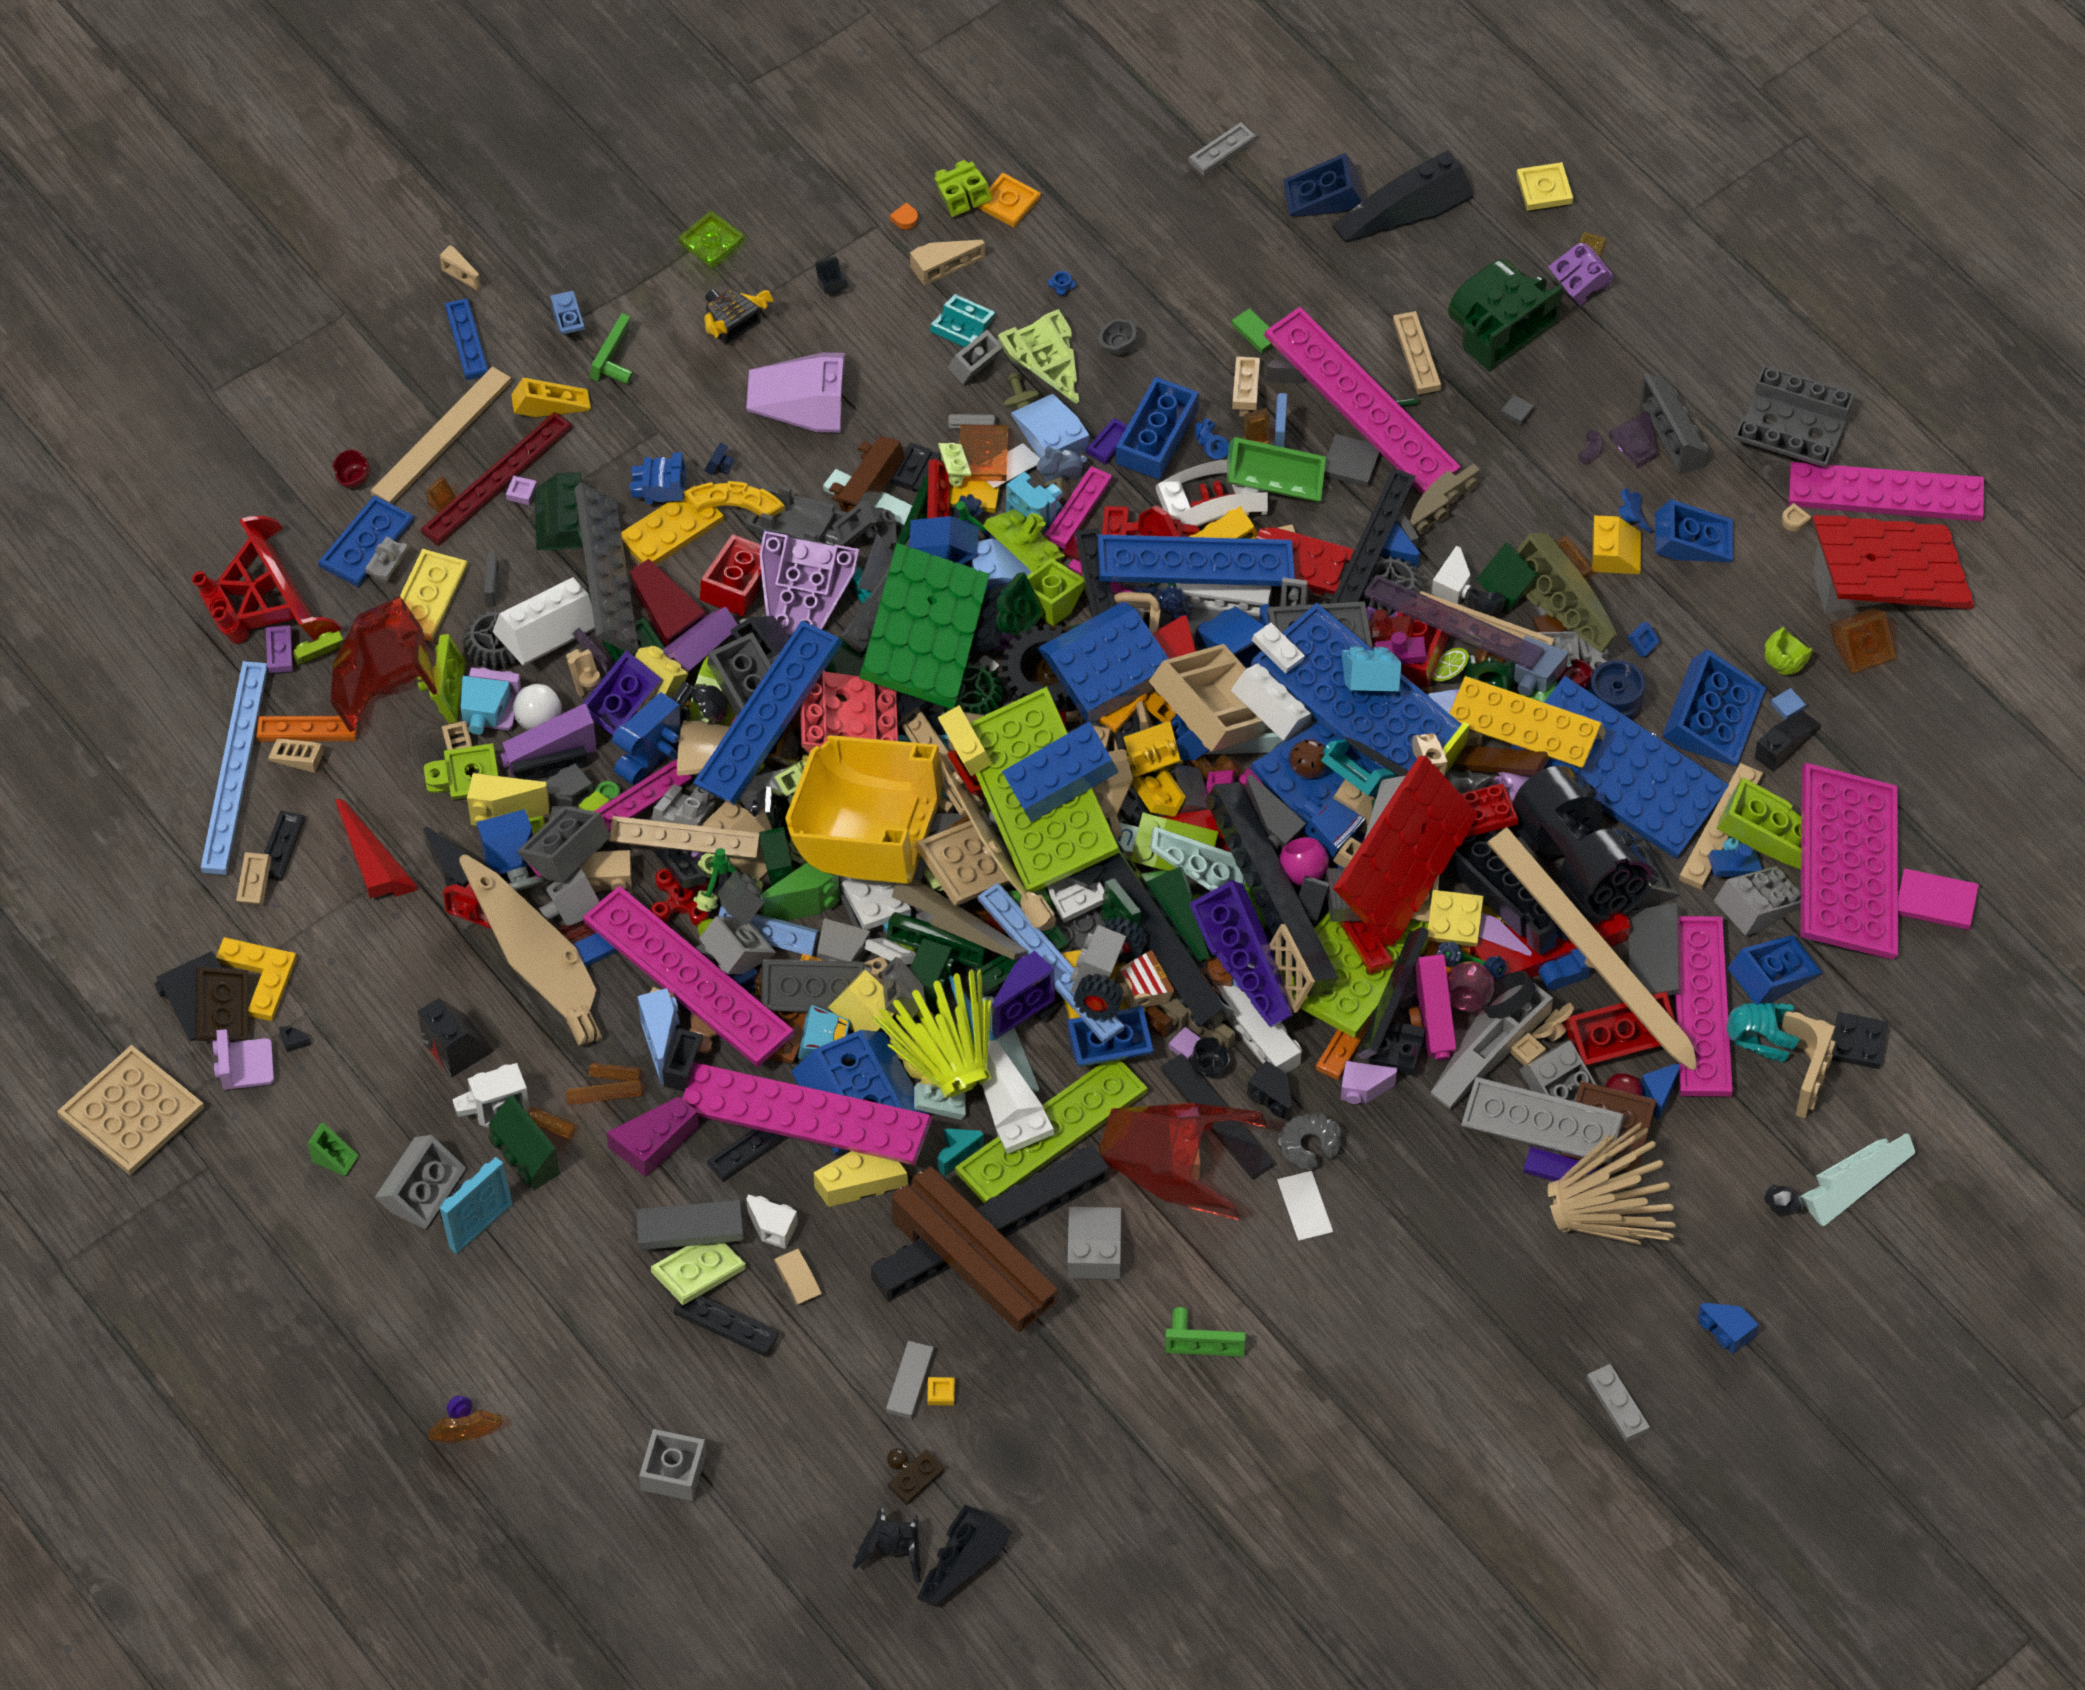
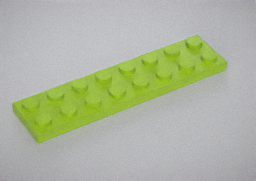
(1073, 1116)

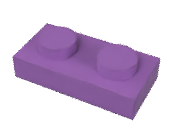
(279, 649)

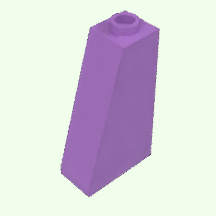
(701, 639)
(558, 734)

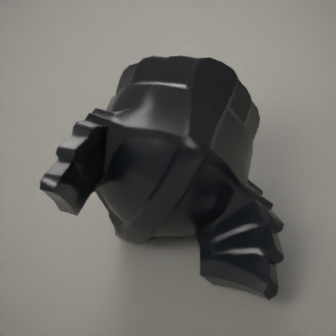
(892, 1539)

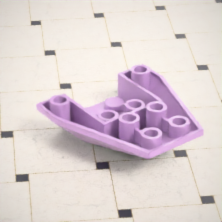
(800, 391)
(803, 579)

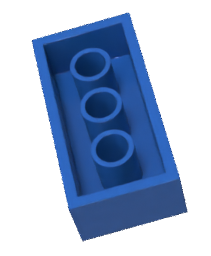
(1157, 428)
(1060, 771)

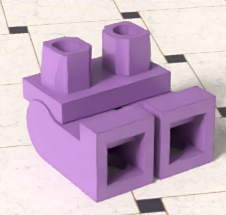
(1581, 272)

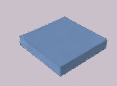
(1280, 419)

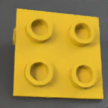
(1152, 749)

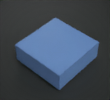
(1788, 704)

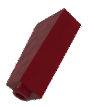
(664, 602)

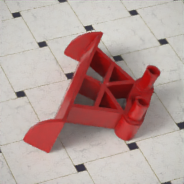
(235, 623)

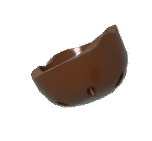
(1309, 753)

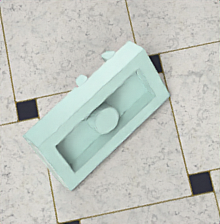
(930, 1099)

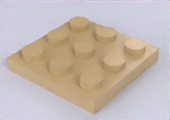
(960, 863)

